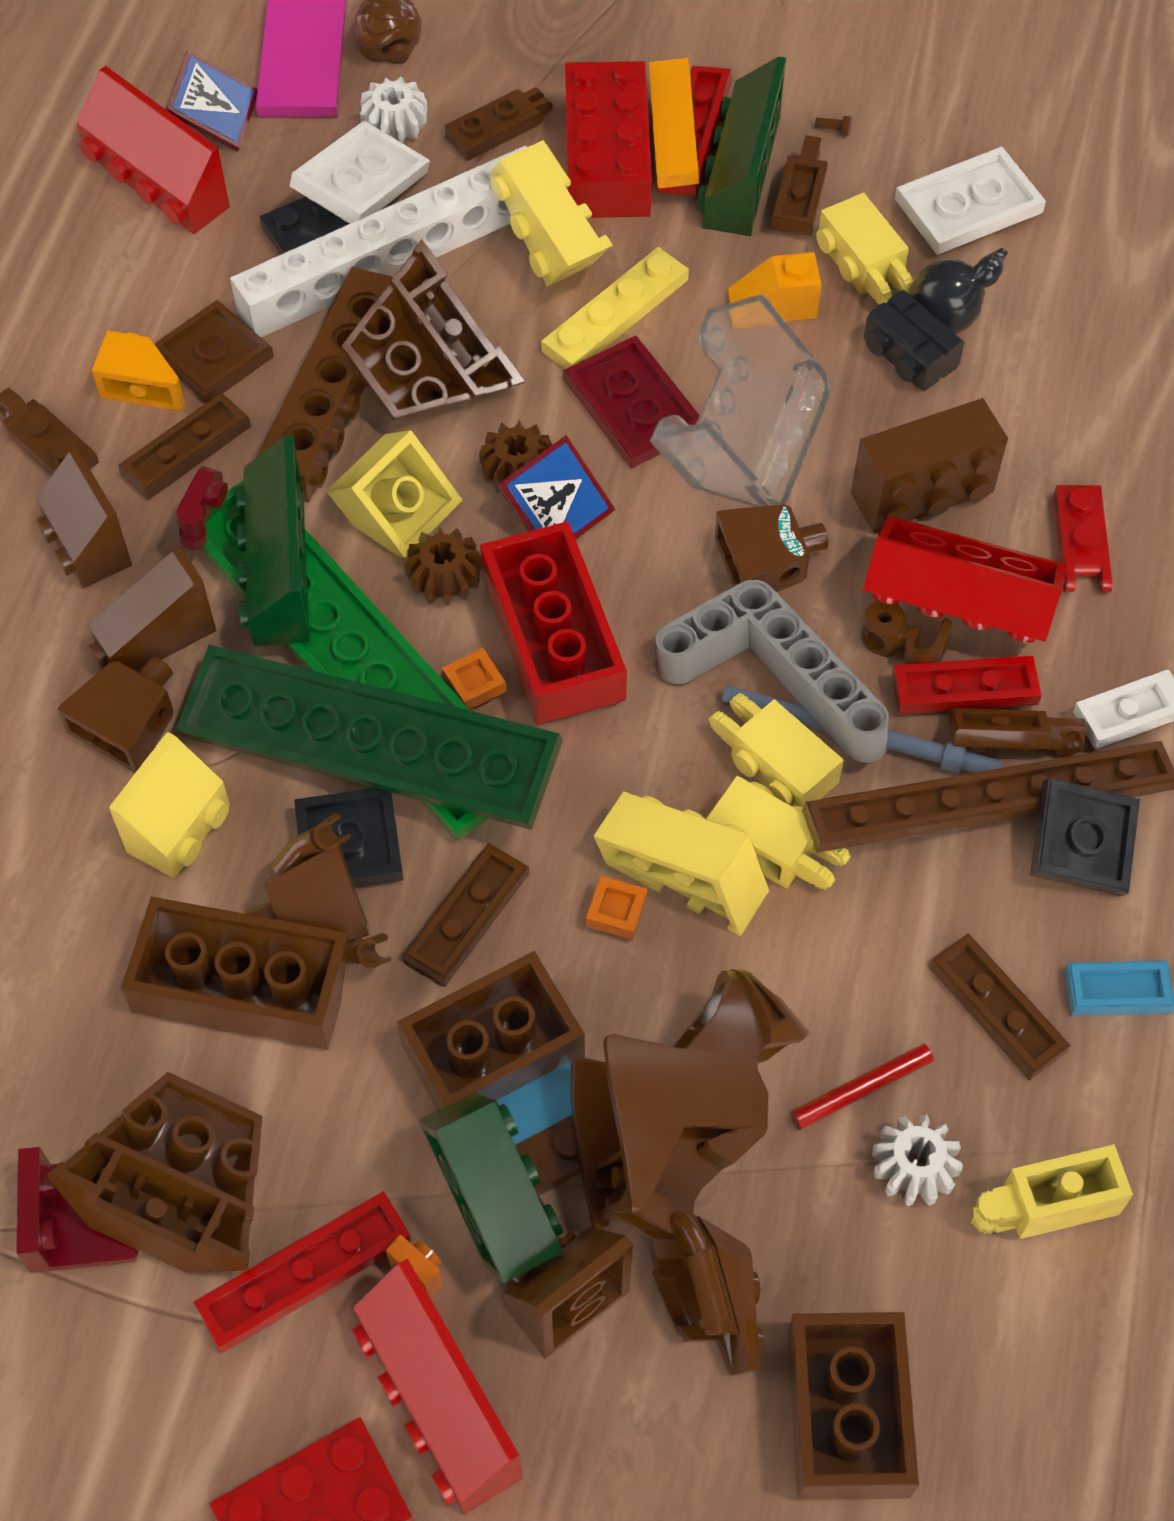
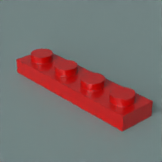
(708, 90)
(301, 1272)

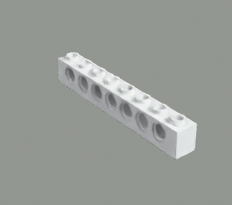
(314, 273)

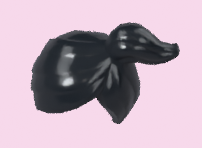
(957, 289)

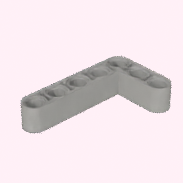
(761, 620)

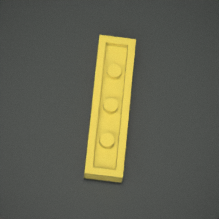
(615, 309)

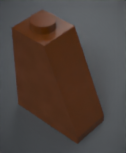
(154, 616)

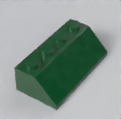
(743, 150)
(274, 548)

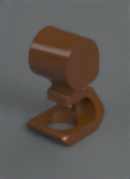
(886, 632)

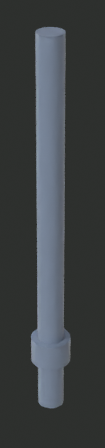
(949, 756)

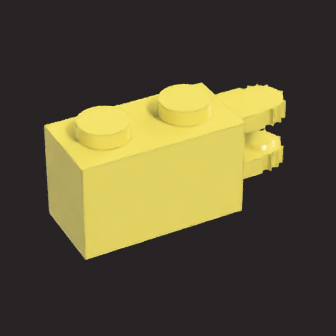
(865, 248)
(778, 751)
(777, 834)
(1056, 1194)

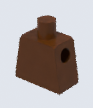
(121, 711)

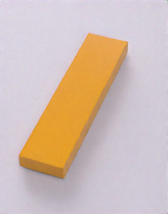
(673, 123)

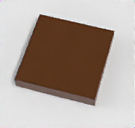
(213, 351)

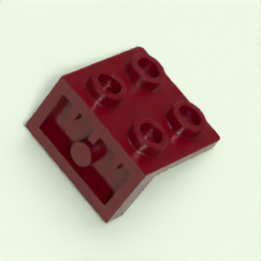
(50, 1230)

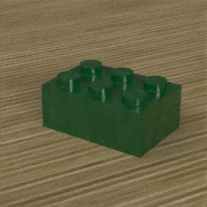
(493, 1185)

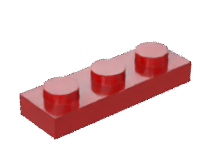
(966, 684)

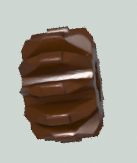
(510, 450)
(443, 565)

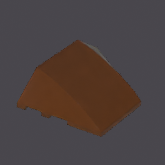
(423, 345)
(171, 1177)

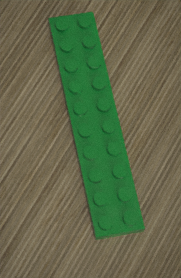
(346, 633)

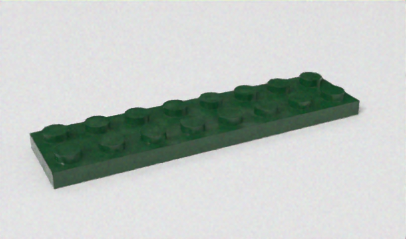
(371, 736)

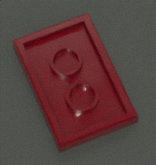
(628, 397)

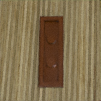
(184, 446)
(466, 914)
(999, 1006)

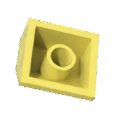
(395, 492)
(169, 807)

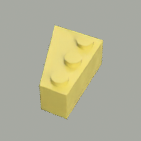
(546, 214)
(687, 854)

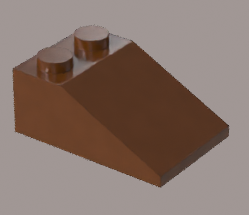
(571, 1287)

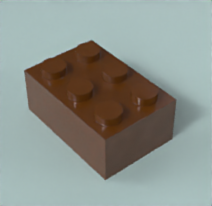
(929, 464)
(492, 1034)
(852, 1406)

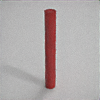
(861, 1086)

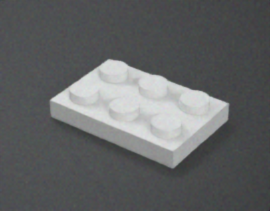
(359, 173)
(969, 200)

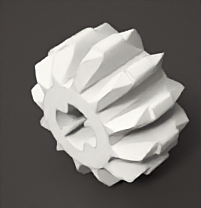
(395, 108)
(925, 1143)

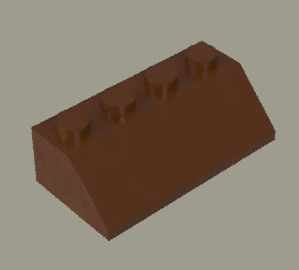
(237, 972)

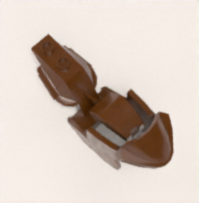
(661, 1127)

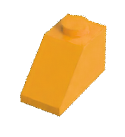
(787, 282)
(136, 372)

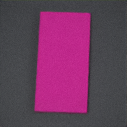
(301, 58)

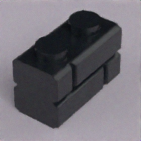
(913, 340)

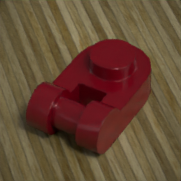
(201, 498)

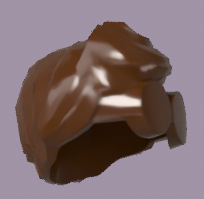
(383, 23)

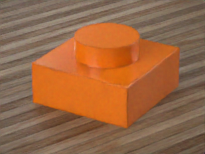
(474, 679)
(616, 907)
(422, 1260)

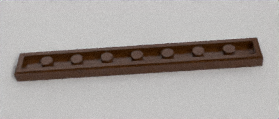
(980, 796)

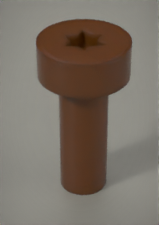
(836, 124)

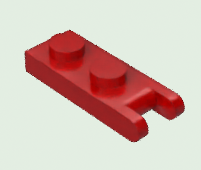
(1082, 535)

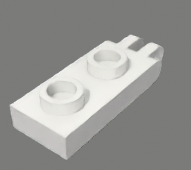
(1128, 709)

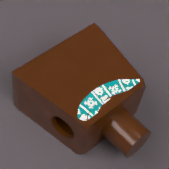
(767, 545)

